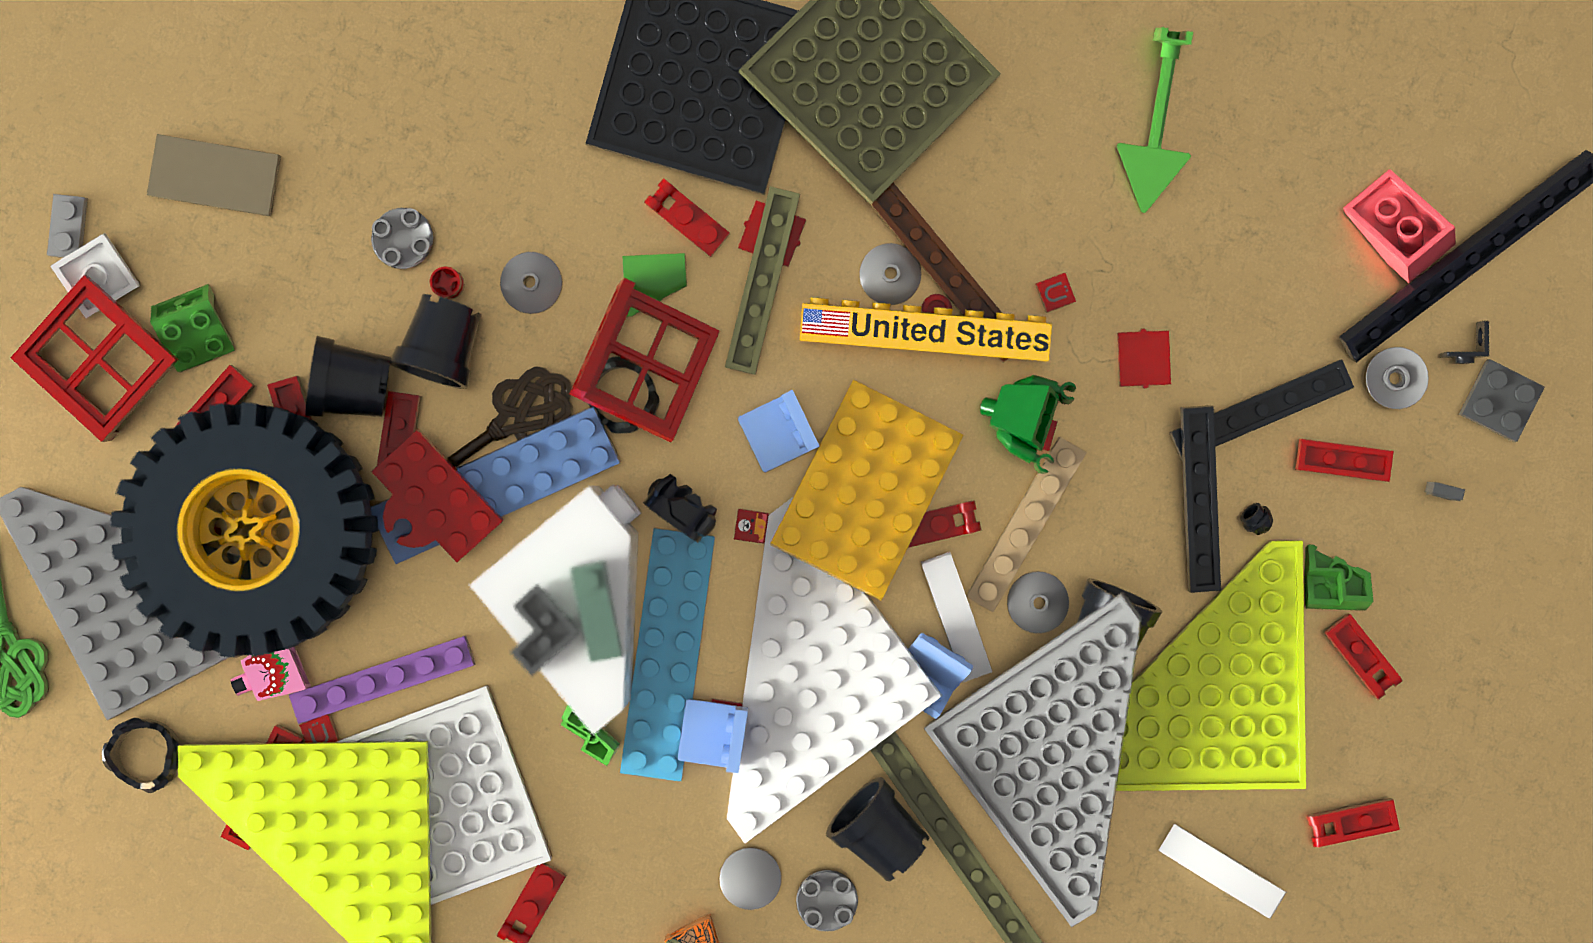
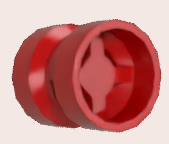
(442, 281)

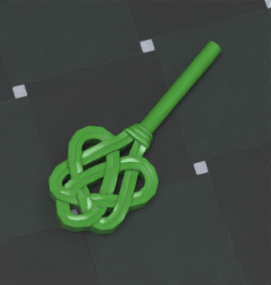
(32, 683)

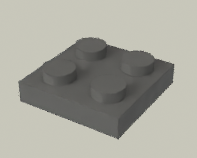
(1501, 400)

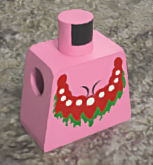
(271, 675)

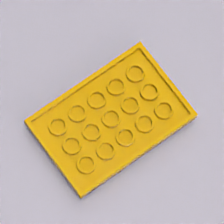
(866, 490)

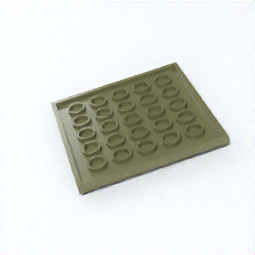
(869, 83)

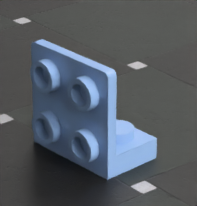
(778, 431)
(942, 667)
(713, 734)

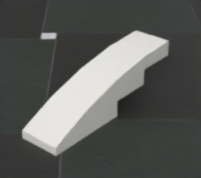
(956, 613)
(1222, 871)

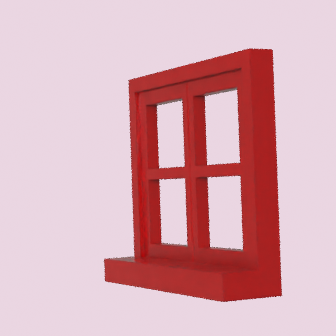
(605, 343)
(65, 390)

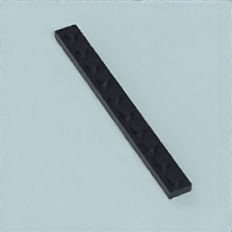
(1469, 257)

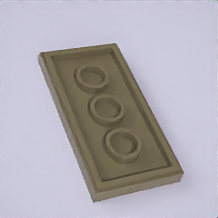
(213, 175)

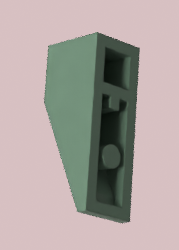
(596, 610)

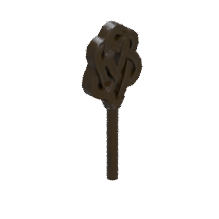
(542, 387)

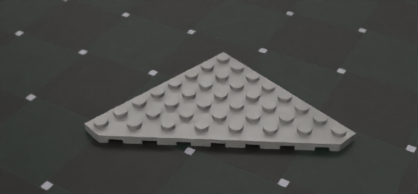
(81, 583)
(1048, 749)

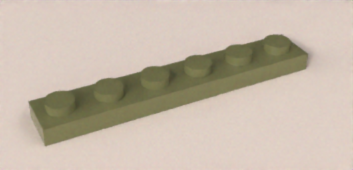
(762, 280)

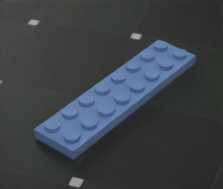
(525, 471)

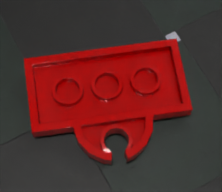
(433, 499)

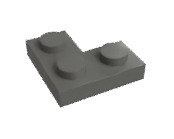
(551, 630)

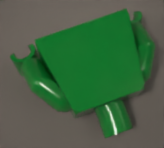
(1025, 415)

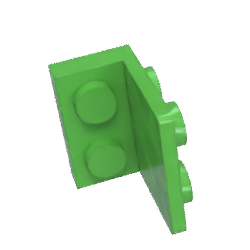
(191, 328)

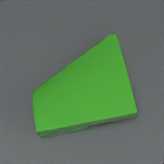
(655, 274)
(1334, 583)
(597, 745)

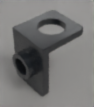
(1482, 346)

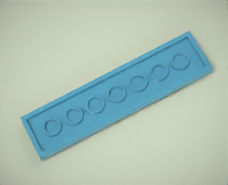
(666, 653)

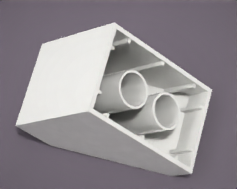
(583, 532)

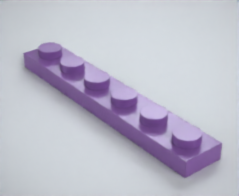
(382, 679)

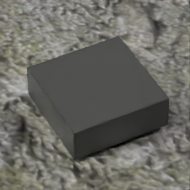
(1444, 491)

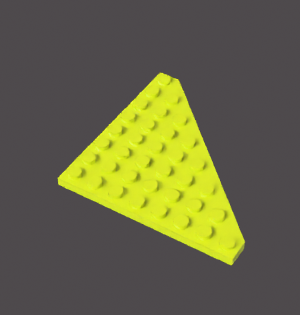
(1227, 690)
(333, 822)

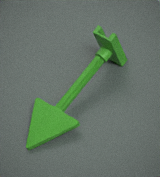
(1151, 167)

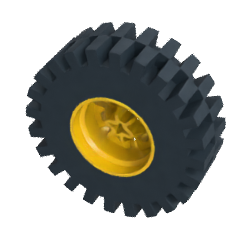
(169, 523)

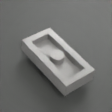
(66, 225)

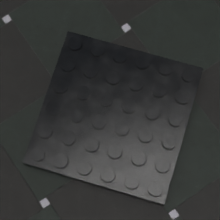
(679, 93)

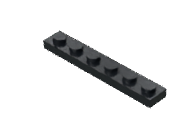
(1276, 403)
(1200, 498)

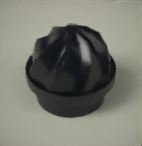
(1257, 519)

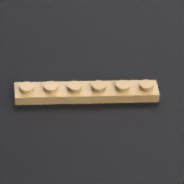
(1025, 525)

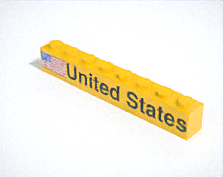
(926, 331)

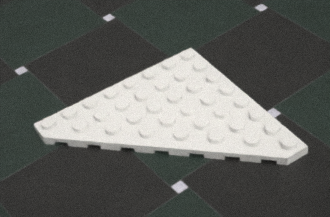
(818, 686)

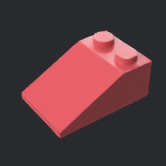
(1401, 225)

